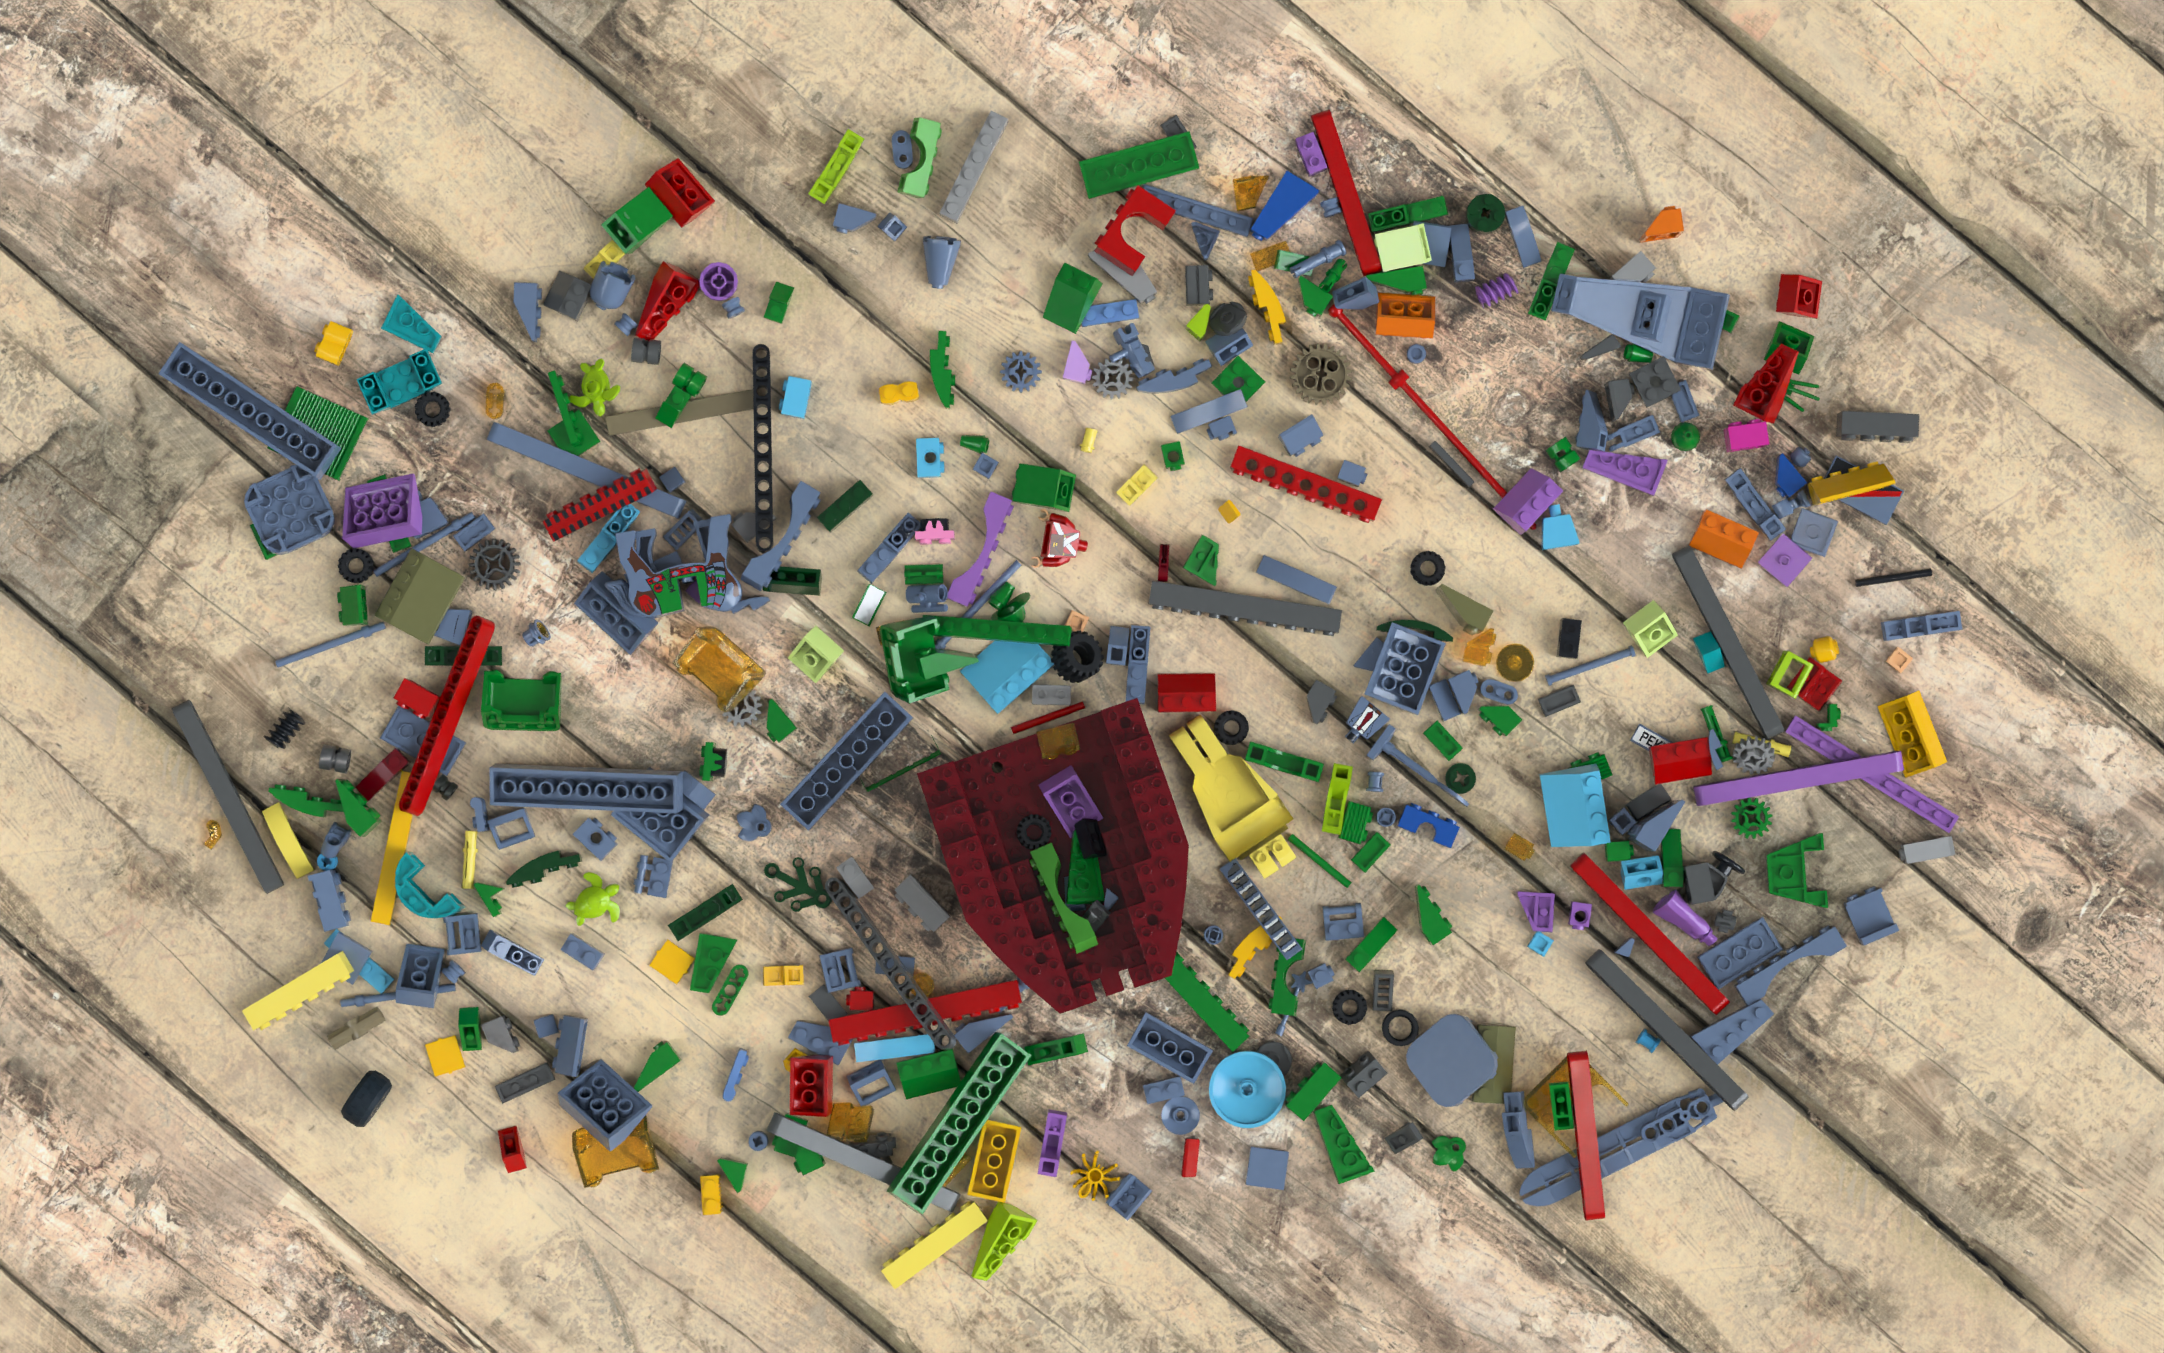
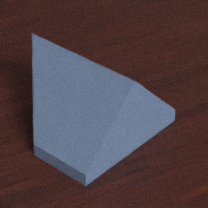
(1205, 237)

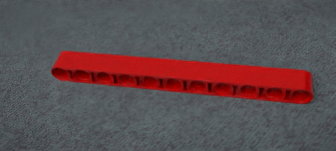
(446, 715)
(1649, 934)

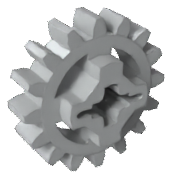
(1118, 385)
(754, 710)
(1753, 755)

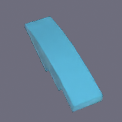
(894, 1048)

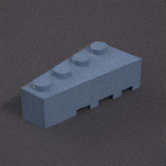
(1730, 1031)

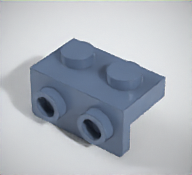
(1128, 1196)

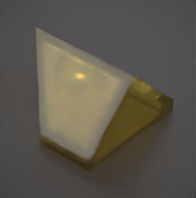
(1247, 191)

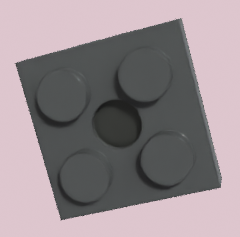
(1655, 382)

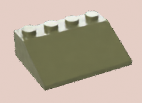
(419, 596)
(1466, 611)

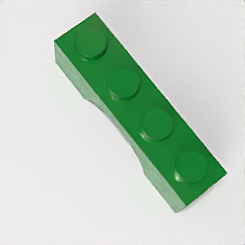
(1284, 762)
(1283, 1000)

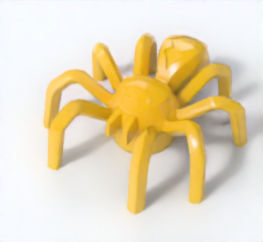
(1094, 1176)

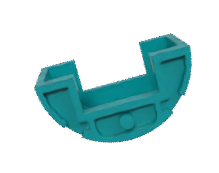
(415, 898)

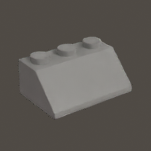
(921, 903)

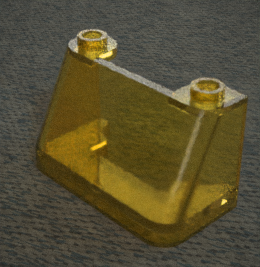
(719, 666)
(596, 1160)

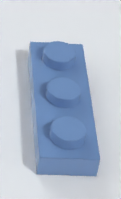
(1111, 313)

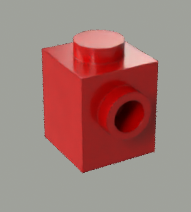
(860, 999)

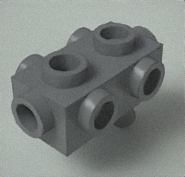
(879, 1145)

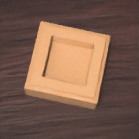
(1076, 621)
(1899, 659)

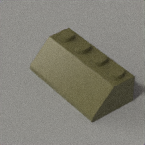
(1502, 1041)

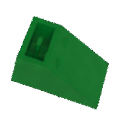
(637, 221)
(357, 813)
(1430, 921)

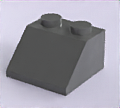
(568, 296)

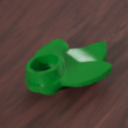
(1447, 1154)

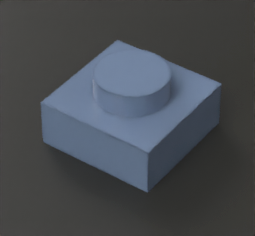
(985, 465)

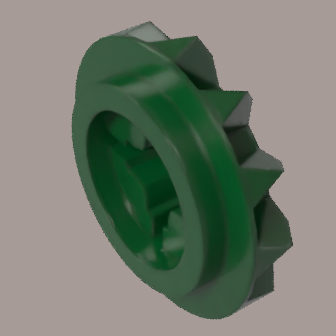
(1463, 769)

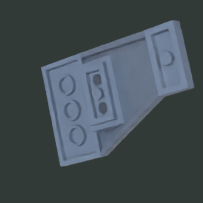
(1682, 323)

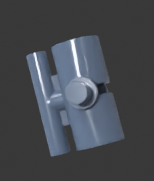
(928, 597)

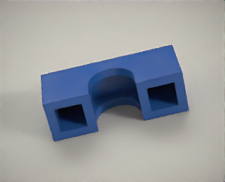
(1444, 830)

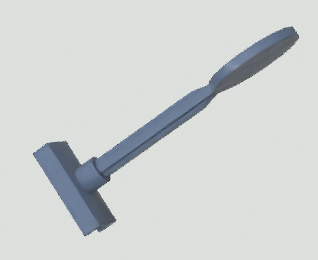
(1385, 745)

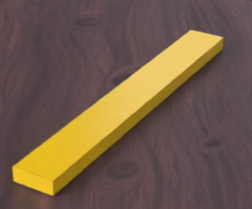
(394, 851)

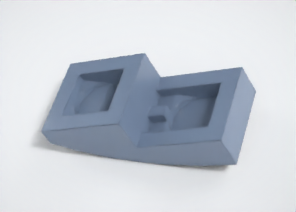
(755, 603)
(1714, 743)

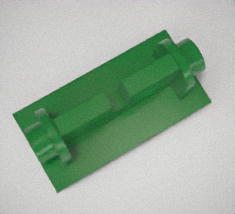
(923, 574)

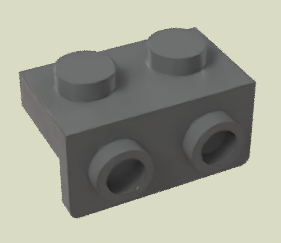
(1363, 1074)

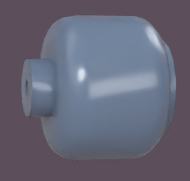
(1800, 457)

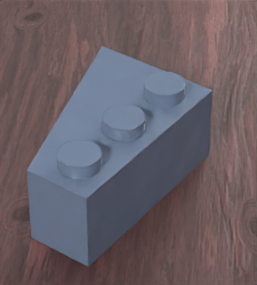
(330, 900)

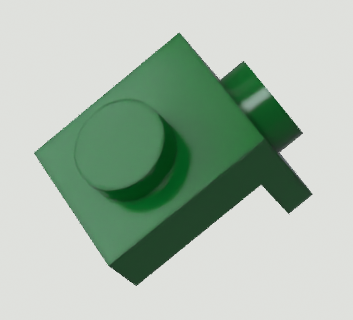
(1833, 715)

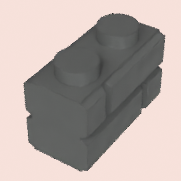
(1198, 285)

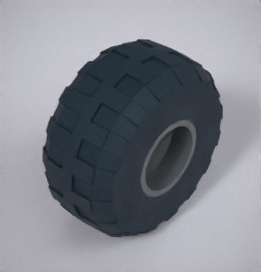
(366, 1098)

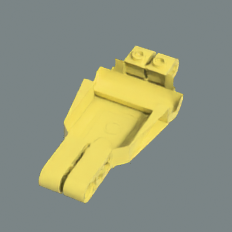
(1235, 800)

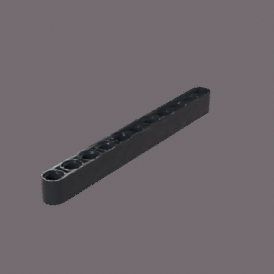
(759, 439)

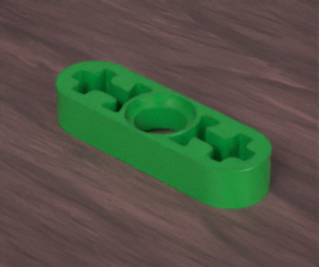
(727, 1005)

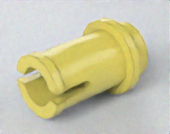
(1088, 440)

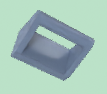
(493, 823)
(867, 1075)

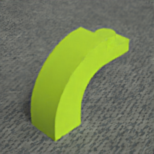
(1336, 798)

